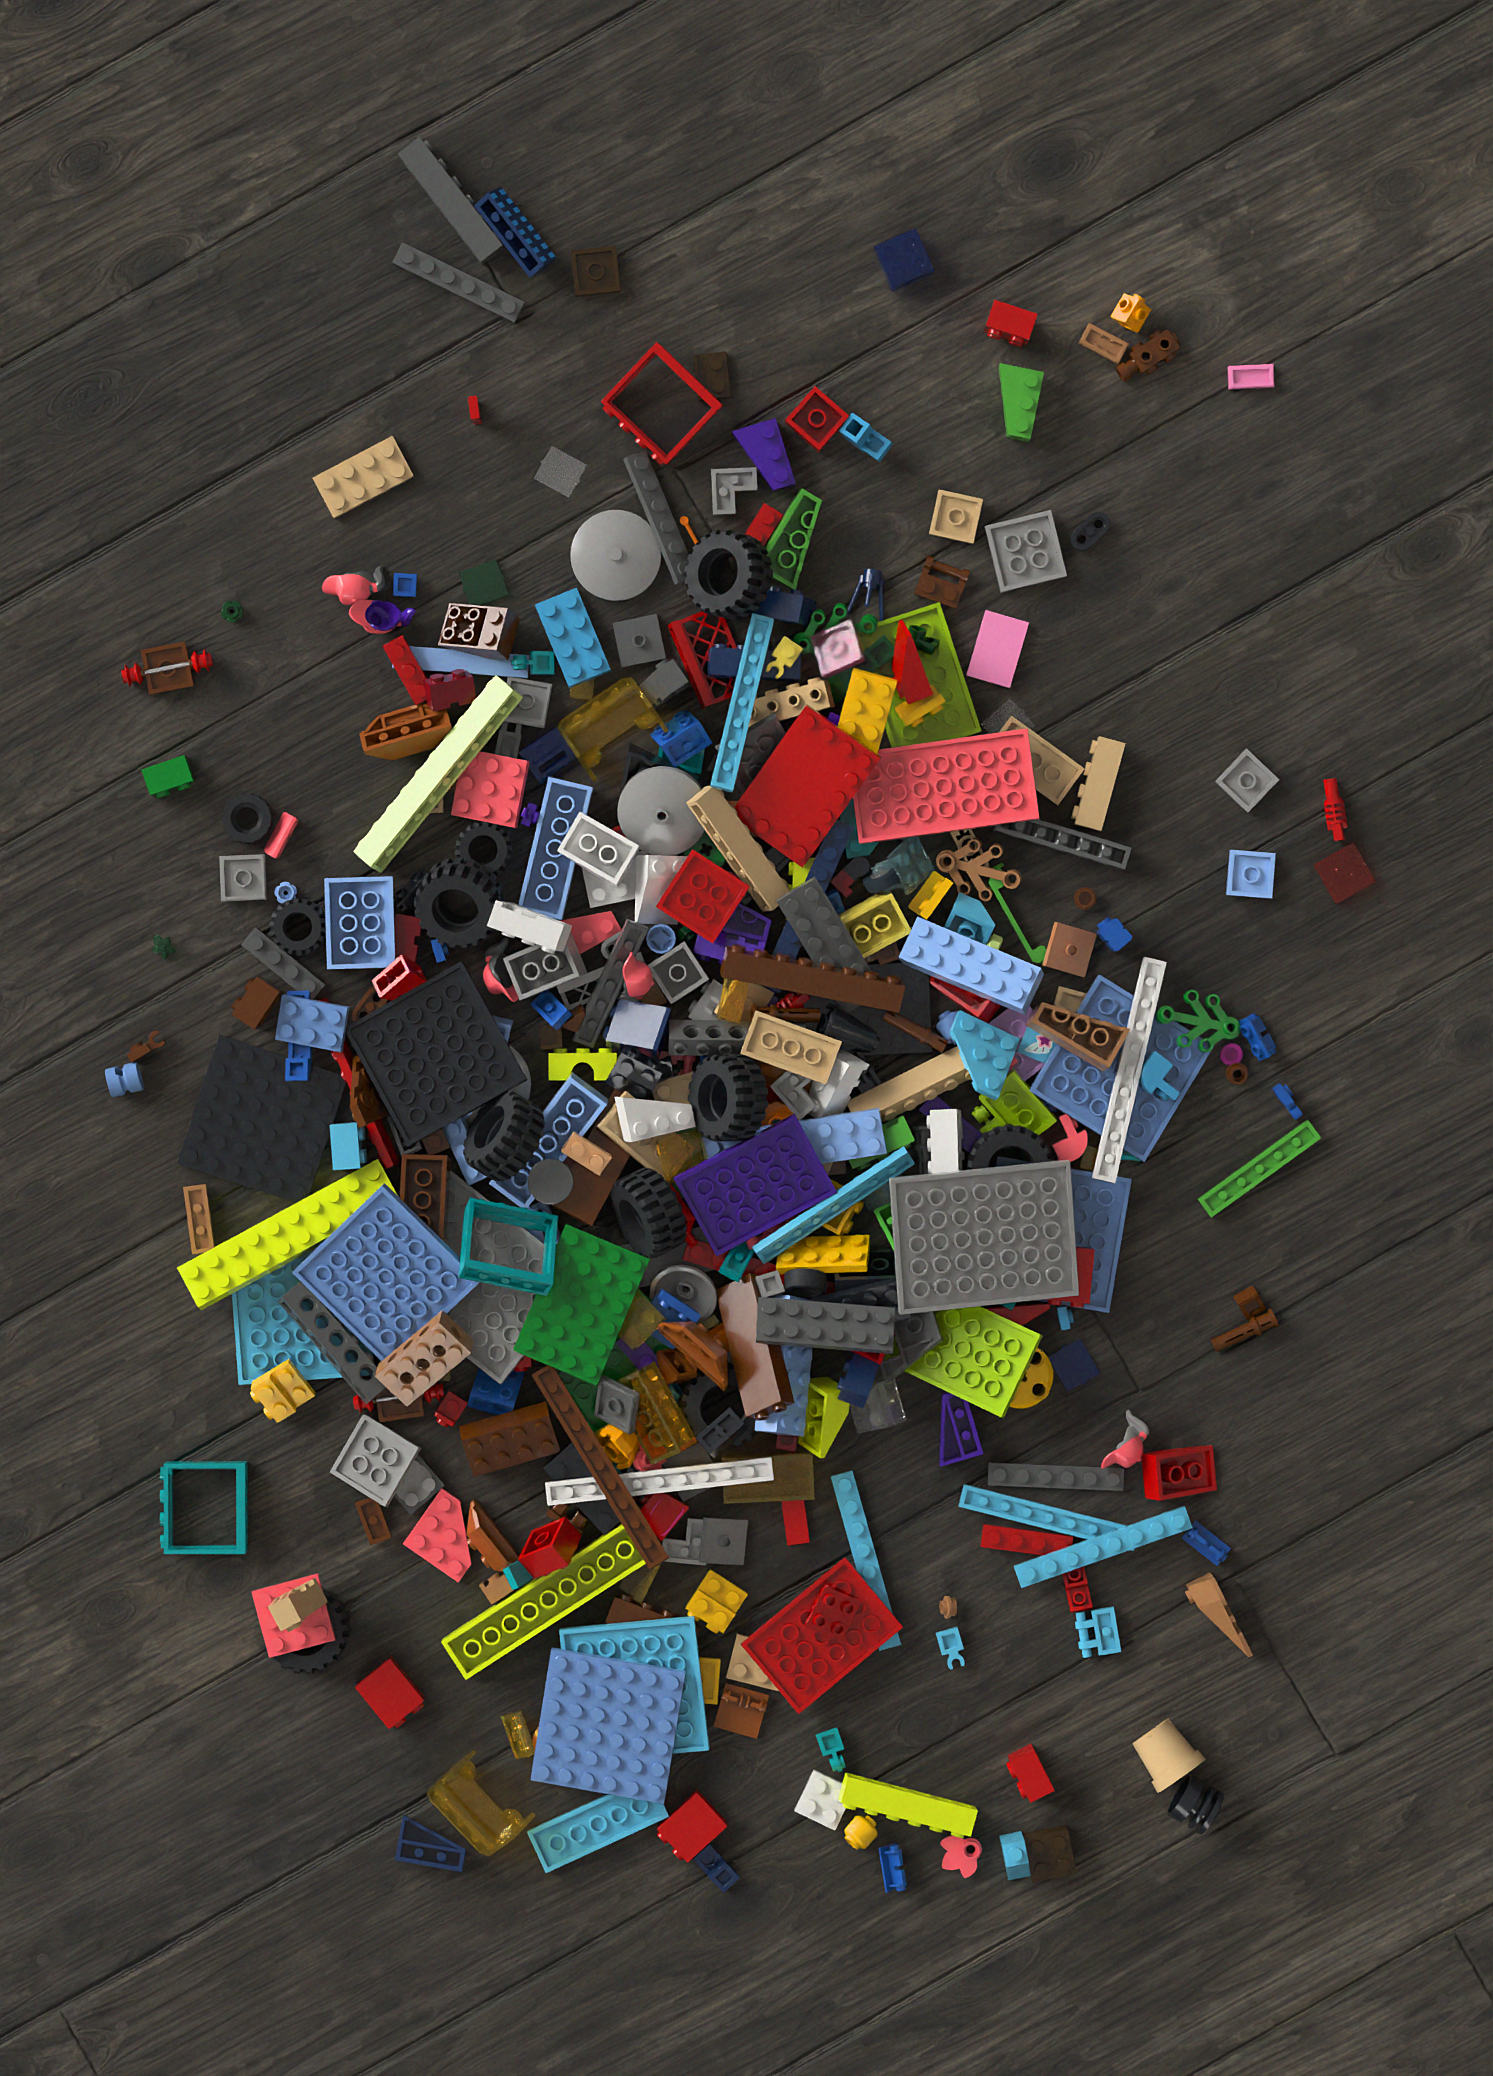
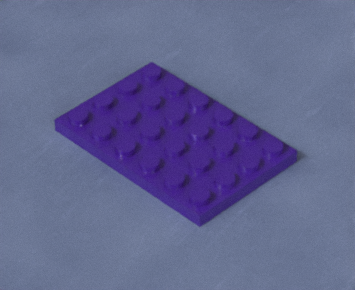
(755, 1184)

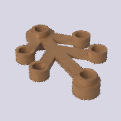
(975, 869)

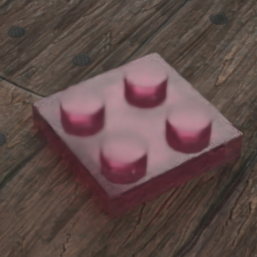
(837, 648)

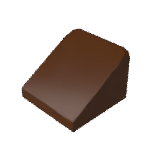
(576, 1018)
(1249, 1302)

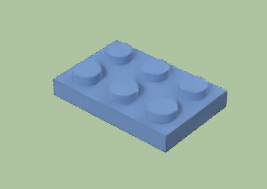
(312, 1023)

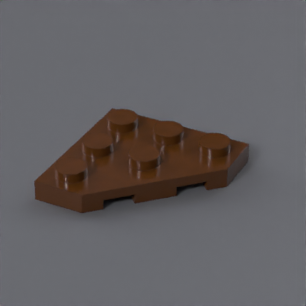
(365, 1099)

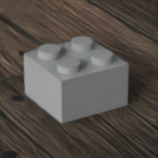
(678, 972)

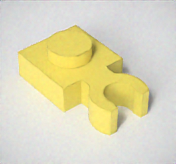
(785, 654)

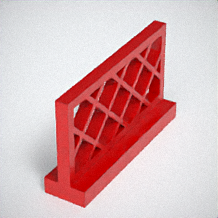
(690, 657)

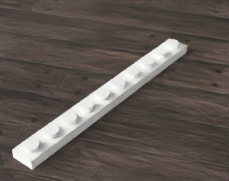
(1129, 1070)
(665, 1480)

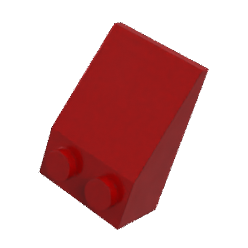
(908, 668)
(969, 1002)
(1178, 1472)

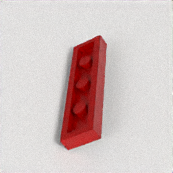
(1023, 1540)

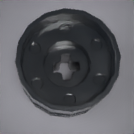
(1199, 1805)

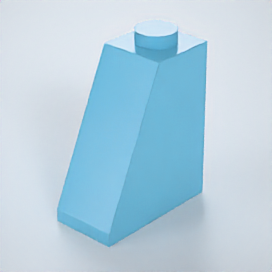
(1015, 1855)

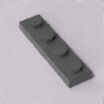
(282, 963)

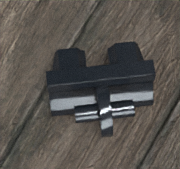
(868, 1077)

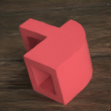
(1075, 1142)

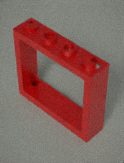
(628, 425)

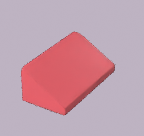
(281, 835)

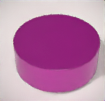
(1231, 1053)

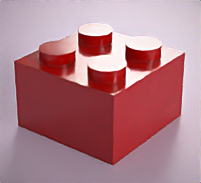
(1010, 323)
(816, 419)
(549, 1548)
(1030, 1772)

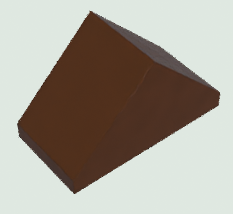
(674, 1366)

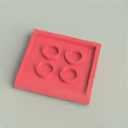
(491, 789)
(313, 1631)

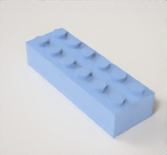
(548, 871)
(971, 965)
(569, 1111)
(798, 1365)

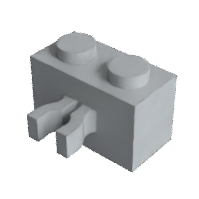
(706, 1006)

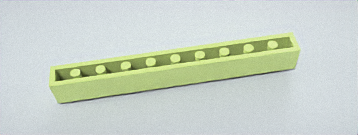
(438, 774)

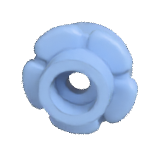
(285, 886)

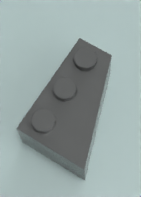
(664, 683)

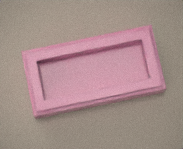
(1250, 376)

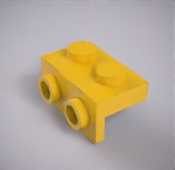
(914, 712)

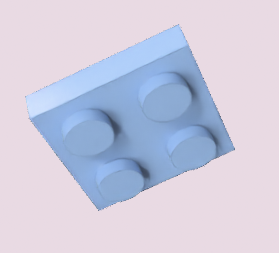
(1250, 874)

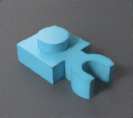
(950, 1643)

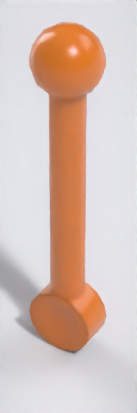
(684, 521)

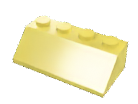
(875, 923)

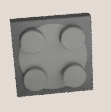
(418, 1485)

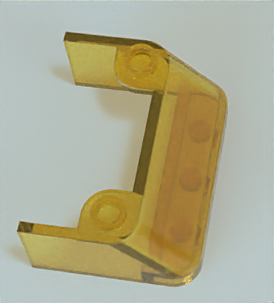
(605, 719)
(473, 1810)

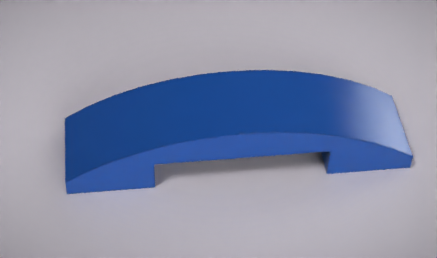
(299, 1056)

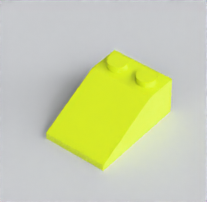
(823, 1416)

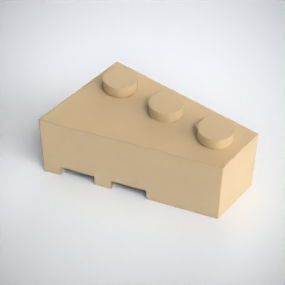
(297, 1604)

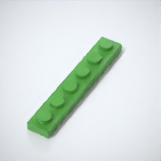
(1259, 1168)

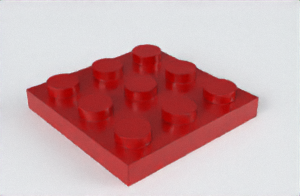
(702, 896)

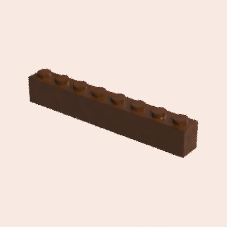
(812, 978)

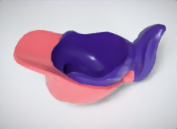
(379, 616)

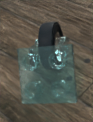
(905, 868)

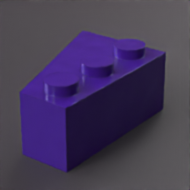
(767, 452)
(707, 950)
(957, 1431)

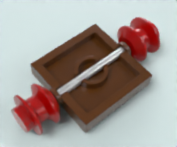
(167, 668)
(391, 1408)

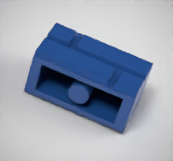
(1113, 933)

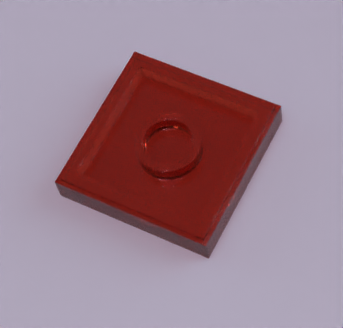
(1344, 873)

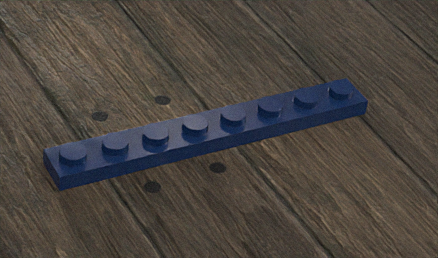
(822, 869)

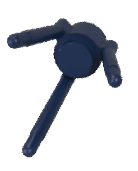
(870, 579)

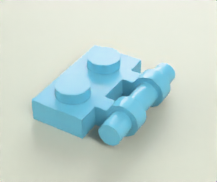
(1105, 1632)

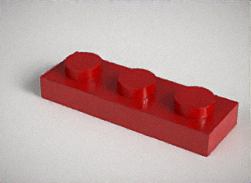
(407, 667)

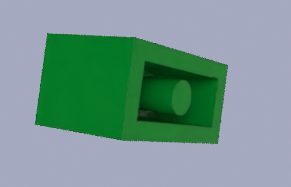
(168, 776)

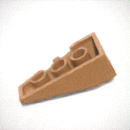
(1211, 1602)

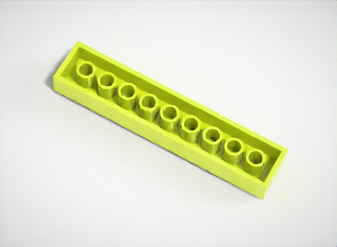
(279, 1238)
(542, 1602)

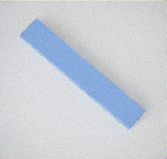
(449, 660)

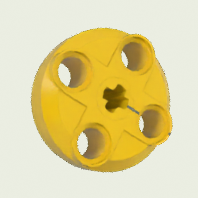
(1036, 1373)

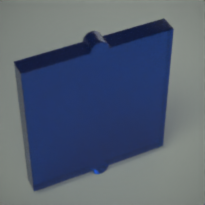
(1073, 1365)

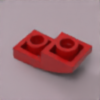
(1077, 1590)

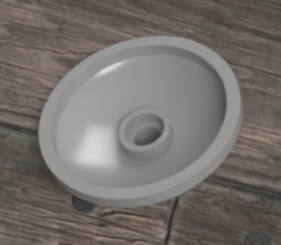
(701, 1291)

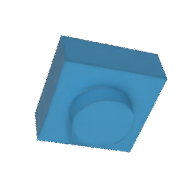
(1065, 1317)

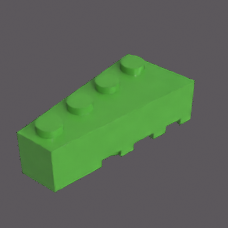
(792, 538)

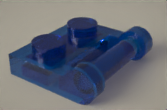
(544, 749)

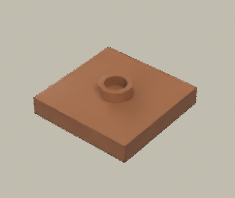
(1069, 949)

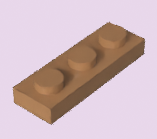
(199, 1218)

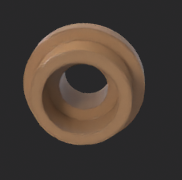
(948, 1607)

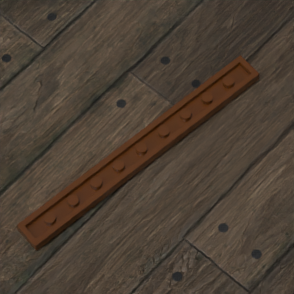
(600, 1466)

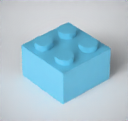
(347, 1146)

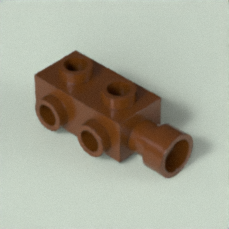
(1155, 352)

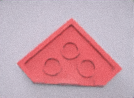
(442, 1536)

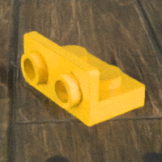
(930, 895)

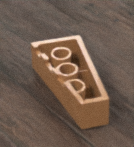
(1079, 1034)

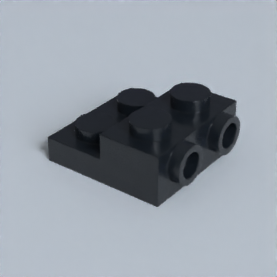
(635, 1073)

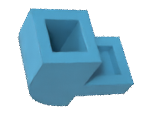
(865, 438)
(1152, 1075)

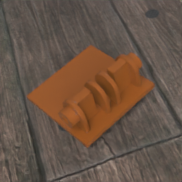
(741, 1710)

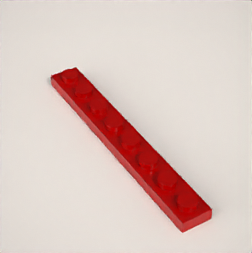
(377, 1131)
(704, 1255)

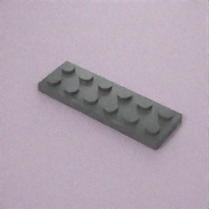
(821, 930)
(825, 1325)

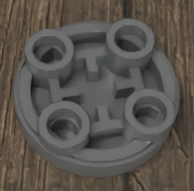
(550, 1181)

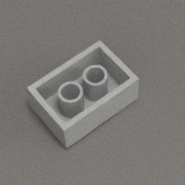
(538, 970)

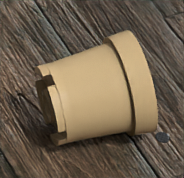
(1166, 1754)

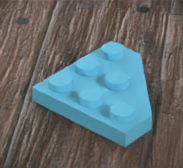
(984, 1052)

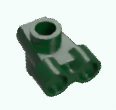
(923, 643)

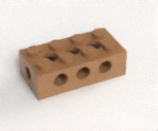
(424, 1358)

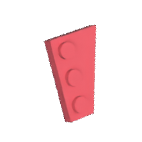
(592, 929)

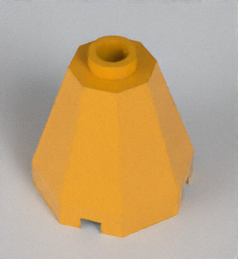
(618, 1445)

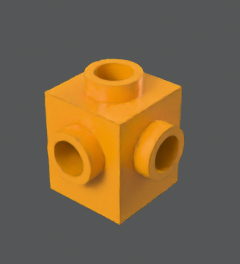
(1131, 312)

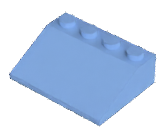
(359, 922)

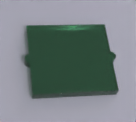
(483, 583)

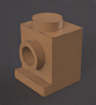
(496, 1588)

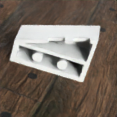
(530, 926)
(836, 1093)
(651, 1118)
(945, 1141)

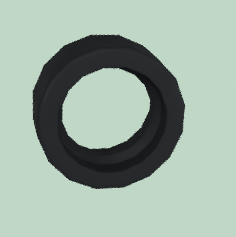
(805, 1283)

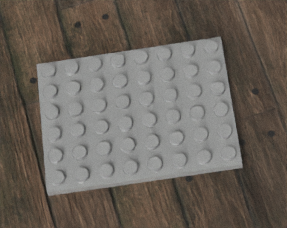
(984, 1236)
(492, 1312)

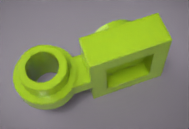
(981, 1115)

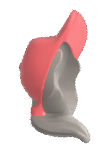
(1131, 1448)

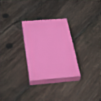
(997, 649)

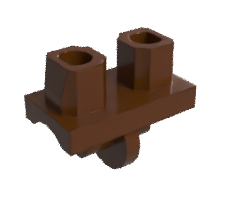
(559, 1511)

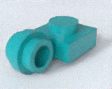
(540, 662)
(829, 1744)

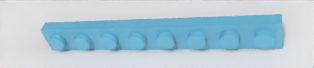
(742, 702)
(834, 1205)
(1035, 1513)
(860, 1540)
(1103, 1546)

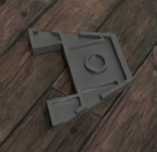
(915, 1339)

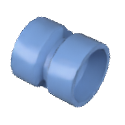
(661, 938)
(124, 1079)

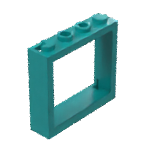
(501, 1275)
(166, 1517)

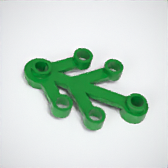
(834, 620)
(1201, 1021)

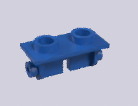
(1261, 1046)
(1206, 1543)
(890, 1860)

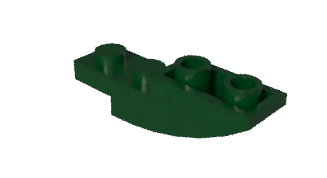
(875, 657)

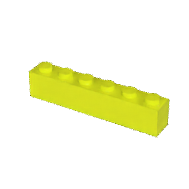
(908, 1805)

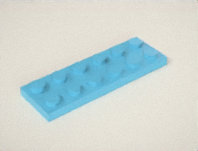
(592, 1828)

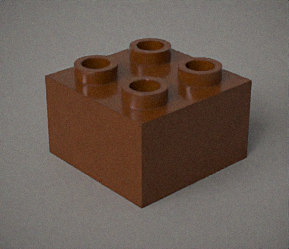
(256, 1002)

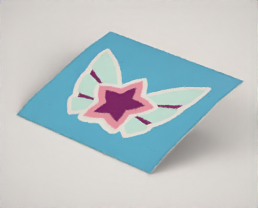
(1036, 1045)

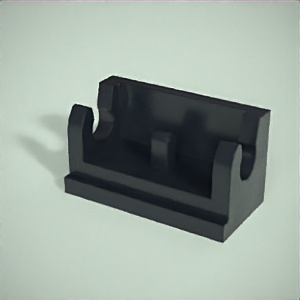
(722, 1433)

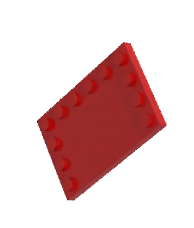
(805, 785)
(810, 1663)

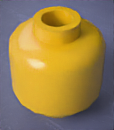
(861, 1832)

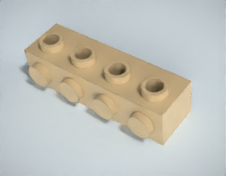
(793, 700)
(1099, 783)

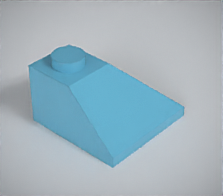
(970, 919)

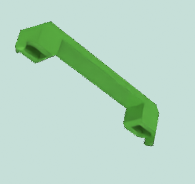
(1036, 955)

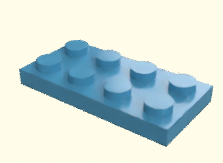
(572, 637)

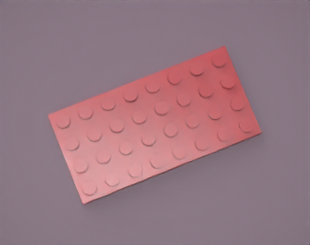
(947, 787)

